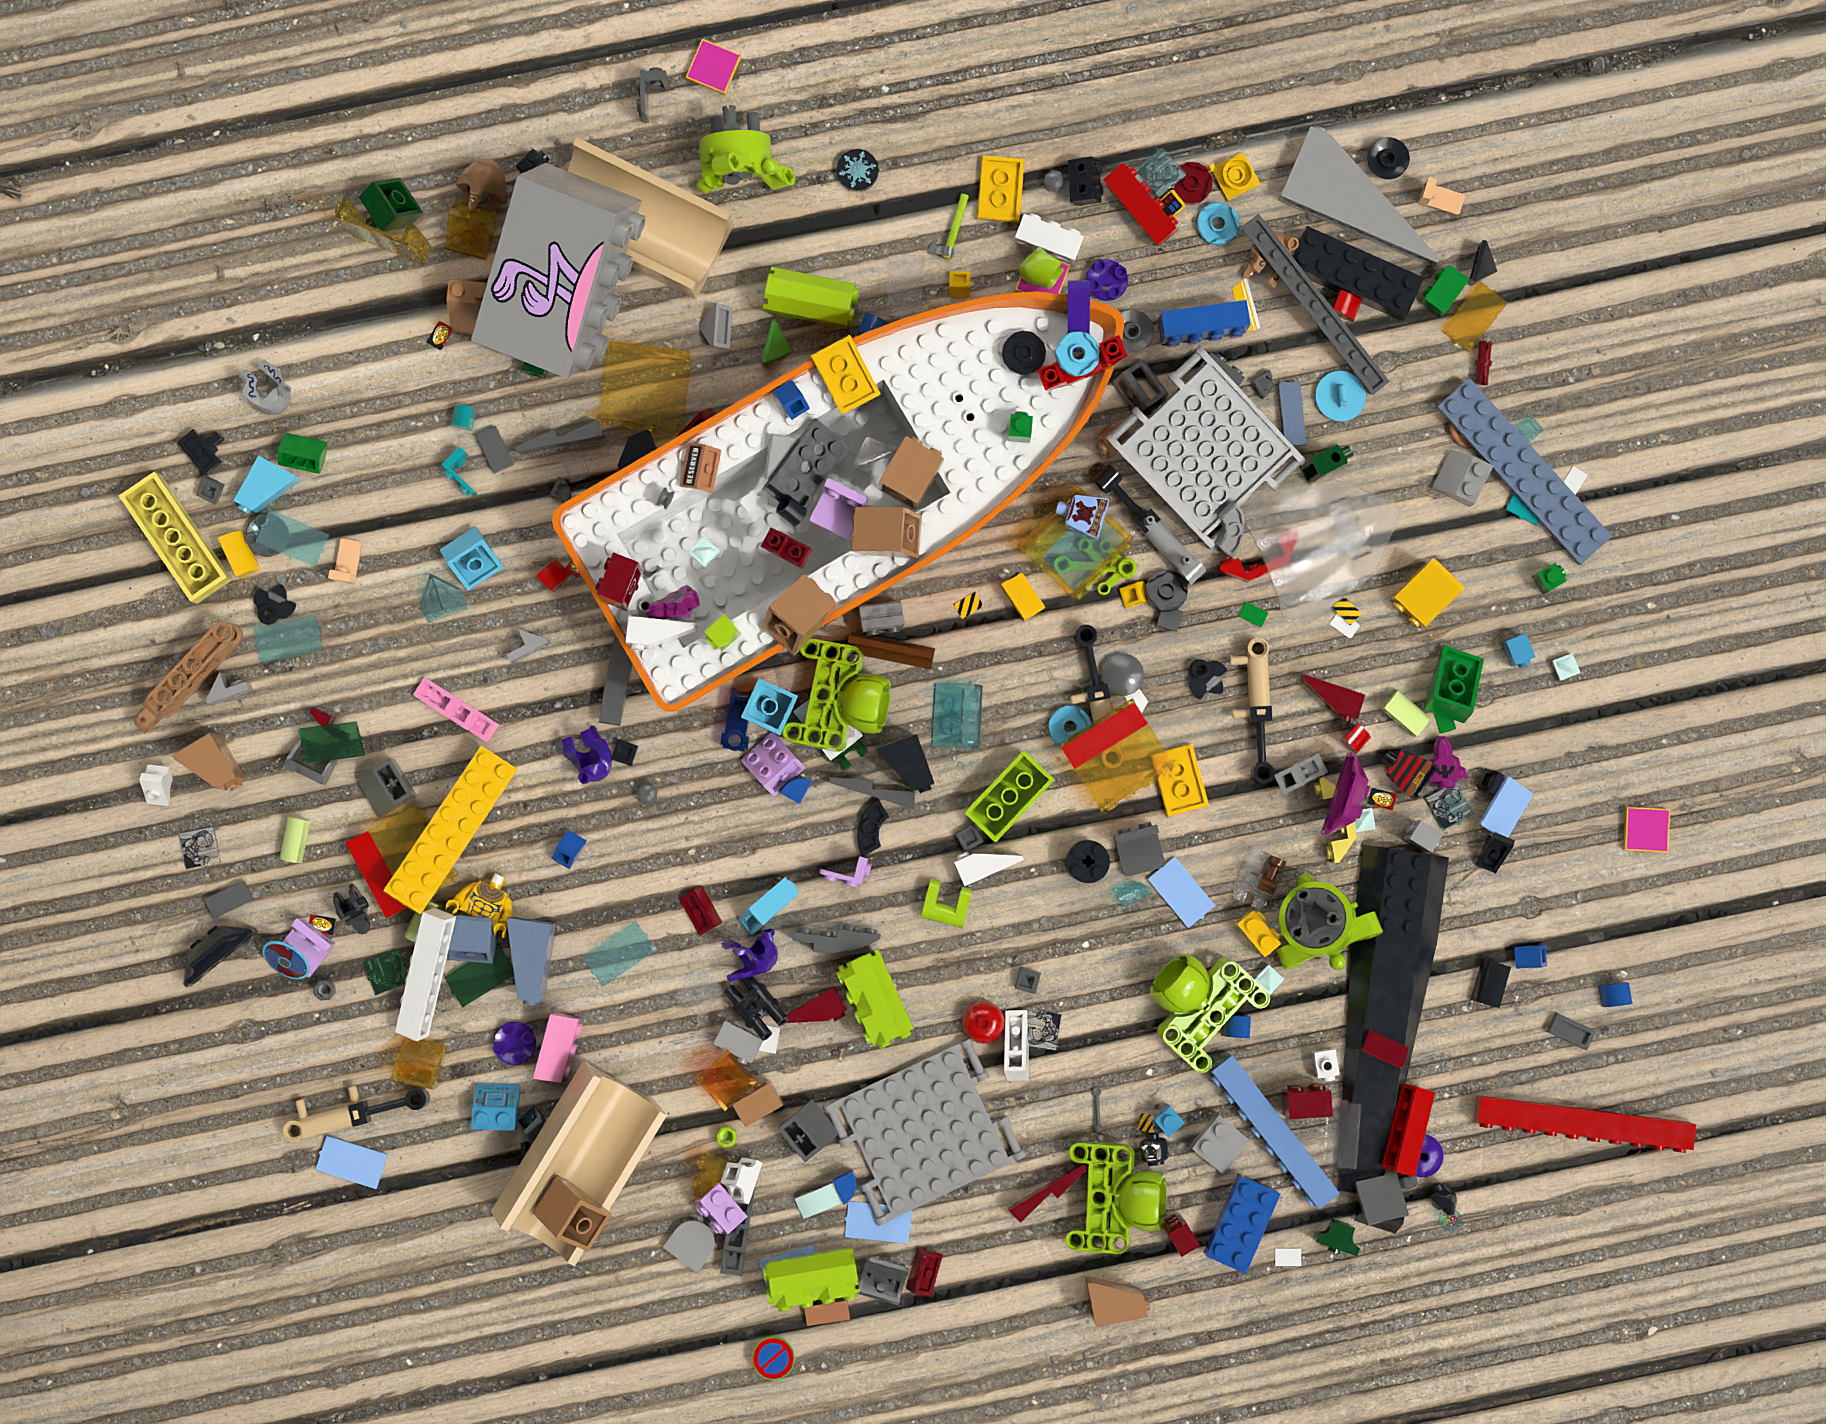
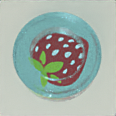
(1450, 1222)

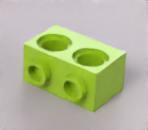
(722, 633)

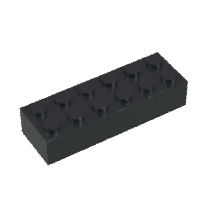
(1357, 272)

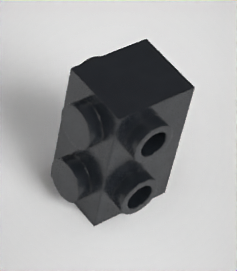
(1085, 181)

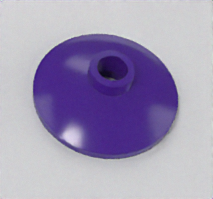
(1434, 1157)

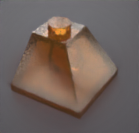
(726, 1080)

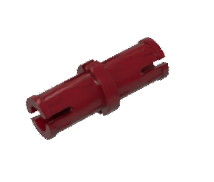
(1483, 362)

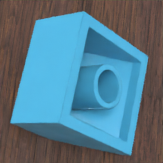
(471, 558)
(769, 706)

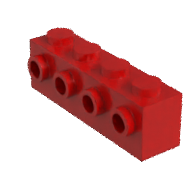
(1141, 204)
(1408, 1133)

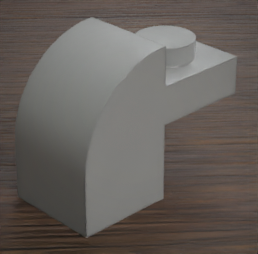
(1300, 773)

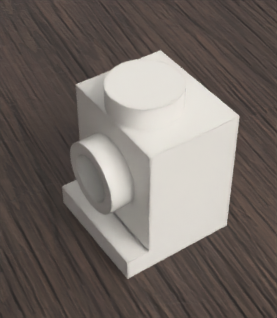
(1320, 1057)

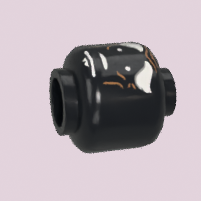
(1154, 1149)

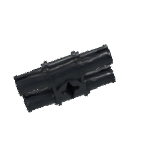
(746, 1009)

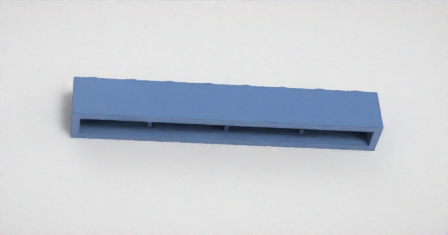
(1274, 1131)

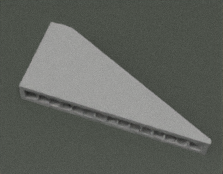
(1337, 191)

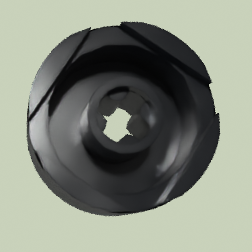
(1096, 852)

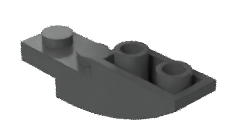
(846, 939)

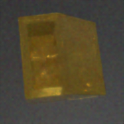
(419, 1063)

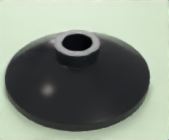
(1395, 151)

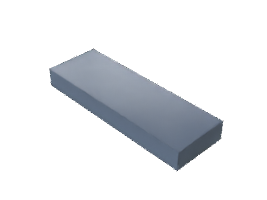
(1292, 412)

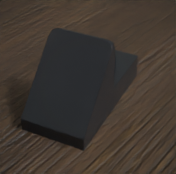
(1494, 852)

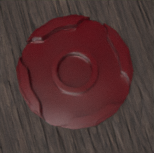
(1195, 184)

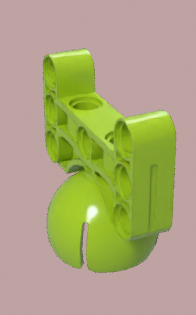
(854, 700)
(1192, 998)
(1131, 1198)

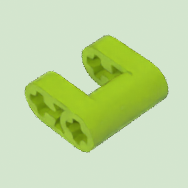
(942, 912)

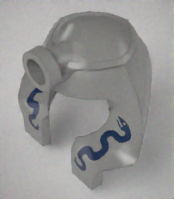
(277, 396)

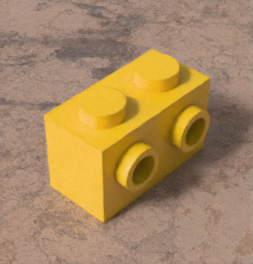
(1257, 933)

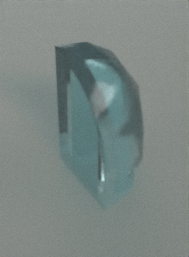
(1132, 892)

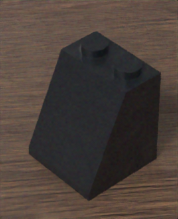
(909, 762)

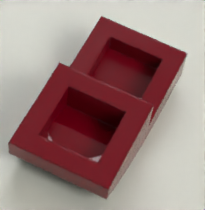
(322, 717)

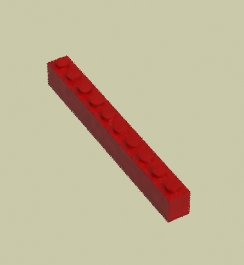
(1584, 1122)

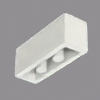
(1049, 236)

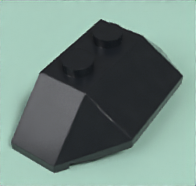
(213, 950)

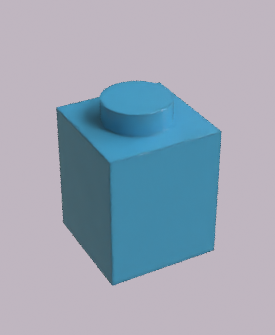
(1518, 651)
(1168, 1120)

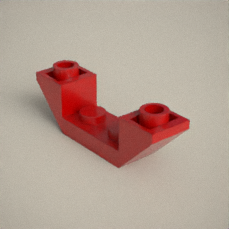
(1110, 354)
(1234, 569)

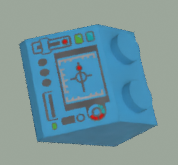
(496, 1107)

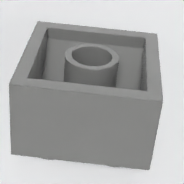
(1462, 477)
(1219, 1143)

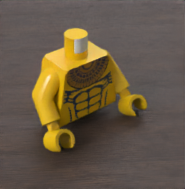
(485, 900)

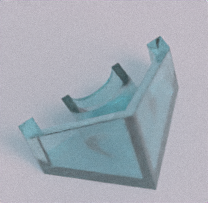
(441, 599)

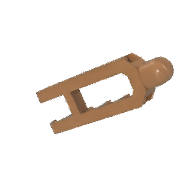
(208, 651)

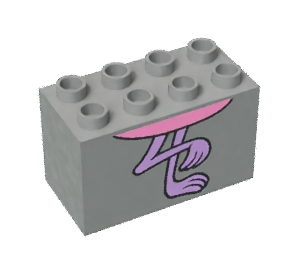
(558, 270)

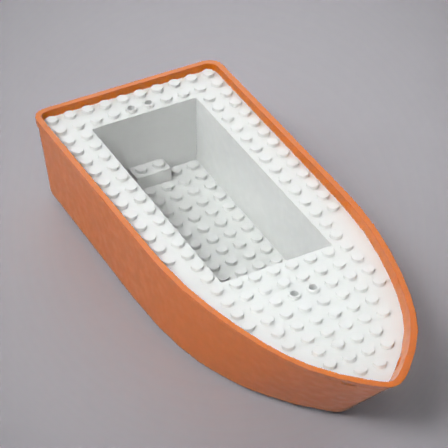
(936, 382)

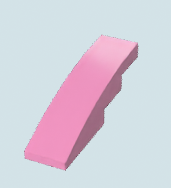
(456, 709)

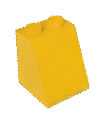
(1427, 593)

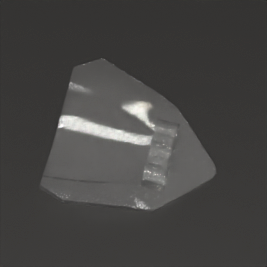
(1318, 541)

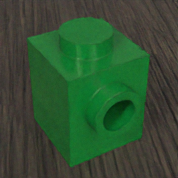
(1020, 427)
(1550, 578)

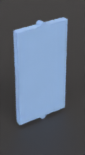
(1181, 892)
(351, 1162)
(862, 1224)

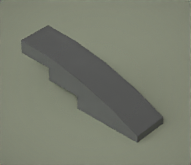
(616, 685)
(736, 1243)

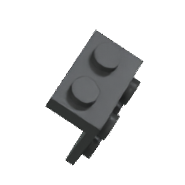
(649, 80)
(1139, 849)
(883, 1280)

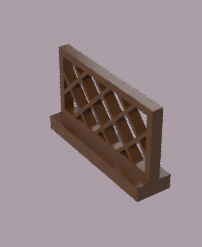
(892, 650)

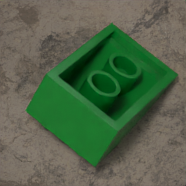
(1454, 684)

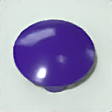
(1107, 279)
(514, 1043)

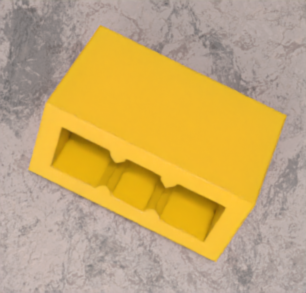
(239, 554)

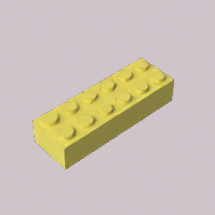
(175, 537)

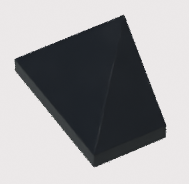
(1483, 264)

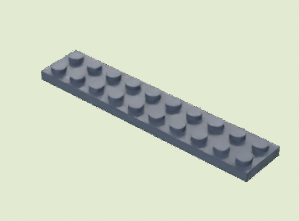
(1524, 471)

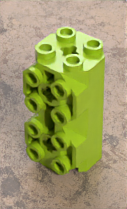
(810, 298)
(876, 999)
(811, 1278)

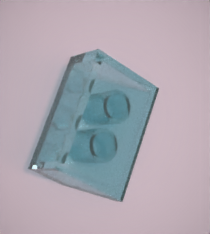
(956, 715)

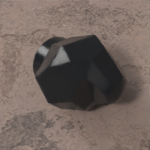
(1443, 1199)

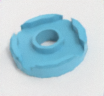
(1218, 236)
(1068, 362)
(1065, 714)

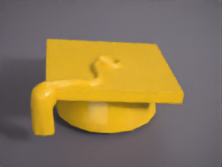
(1234, 176)

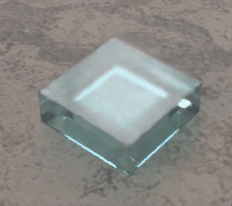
(1529, 428)

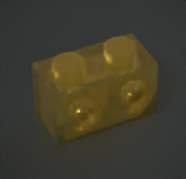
(711, 1173)

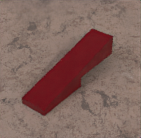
(1058, 1186)

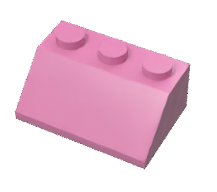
(558, 1047)

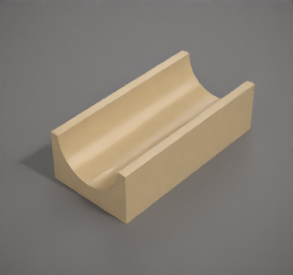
(680, 228)
(587, 1140)

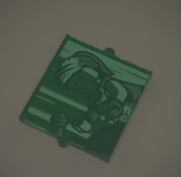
(386, 971)

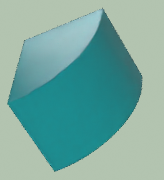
(463, 417)

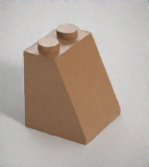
(464, 303)
(911, 472)
(886, 532)
(798, 614)
(212, 762)
(571, 1214)
(1115, 1302)

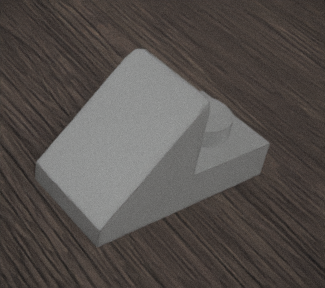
(532, 644)
(221, 691)

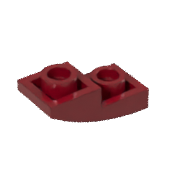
(786, 548)

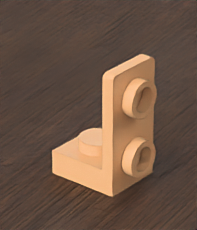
(1441, 198)
(347, 562)

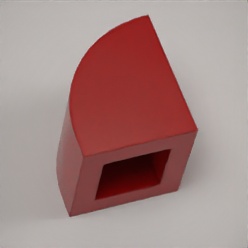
(1346, 305)
(554, 575)
(1356, 738)

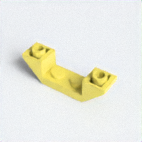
(1336, 848)

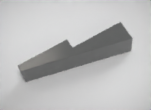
(550, 440)
(901, 798)

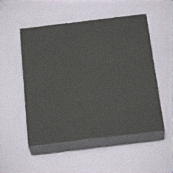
(1381, 1199)

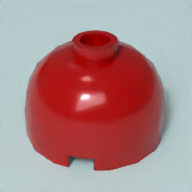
(983, 1022)

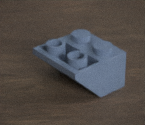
(473, 939)

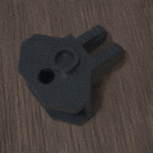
(353, 909)

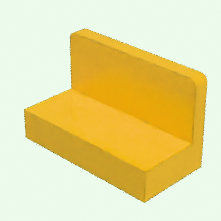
(1022, 596)

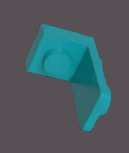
(457, 460)

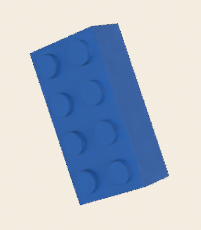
(1204, 322)
(1241, 1223)

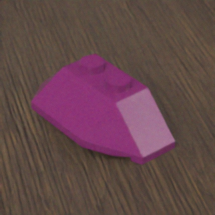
(1347, 796)

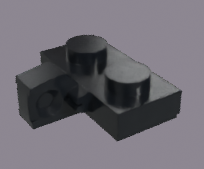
(202, 450)

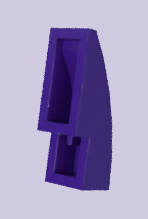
(1078, 307)

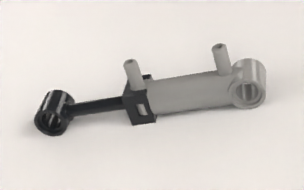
(1150, 525)

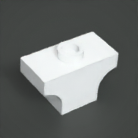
(156, 784)
(741, 1179)

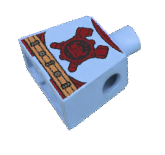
(1084, 515)

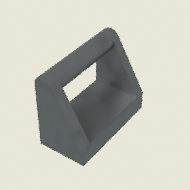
(1133, 391)
(306, 771)

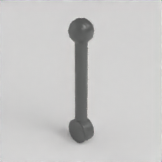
(1098, 1128)

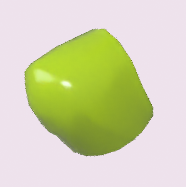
(1041, 269)

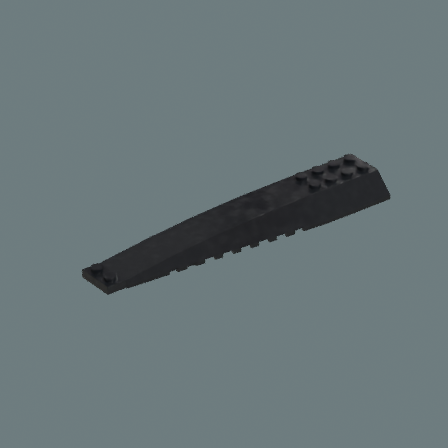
(1388, 988)

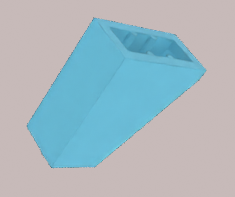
(263, 485)
(768, 905)

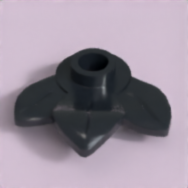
(276, 602)
(1208, 680)

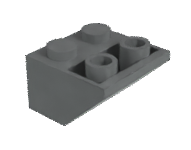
(386, 787)
(808, 1130)

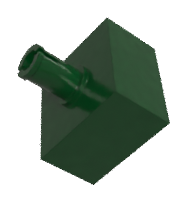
(389, 205)

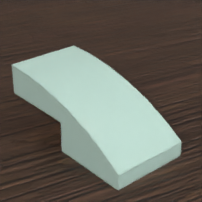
(818, 1200)

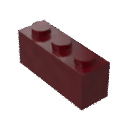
(1180, 1234)

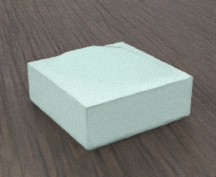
(704, 552)
(1565, 667)
(1366, 821)
(1269, 979)

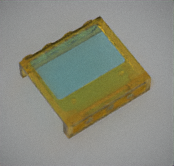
(411, 245)
(1070, 557)

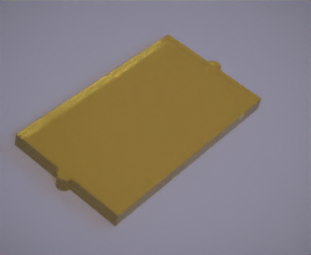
(1474, 316)

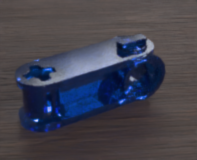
(735, 724)

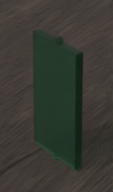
(331, 742)
(479, 978)

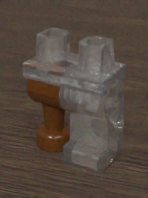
(1252, 881)

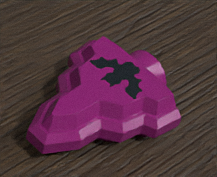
(675, 605)
(1449, 765)

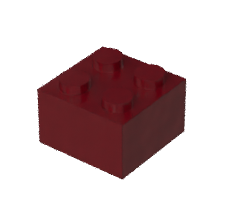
(619, 581)
(1307, 1102)

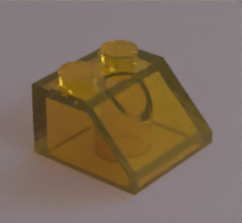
(470, 232)

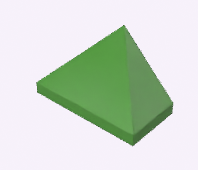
(776, 345)

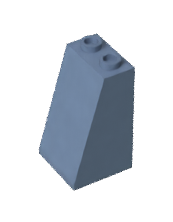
(531, 957)

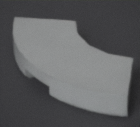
(1232, 529)

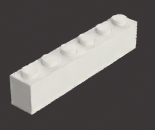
(425, 974)

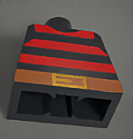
(1409, 772)

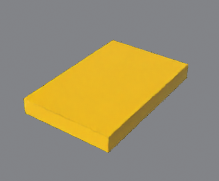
(1000, 189)
(845, 375)
(1184, 786)

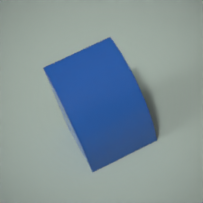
(870, 323)
(791, 399)
(796, 789)
(568, 849)
(1530, 956)
(1615, 994)
(1237, 1027)
(845, 1186)

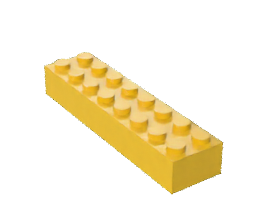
(450, 830)

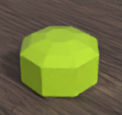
(726, 1136)

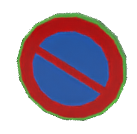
(773, 1358)

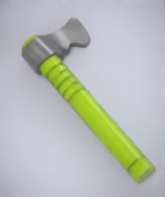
(948, 250)

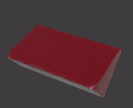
(700, 910)
(1385, 1049)
(924, 1272)

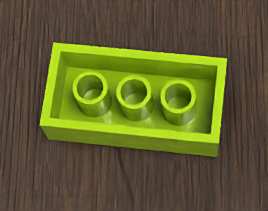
(1009, 796)

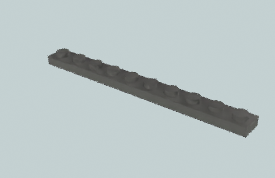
(1315, 304)

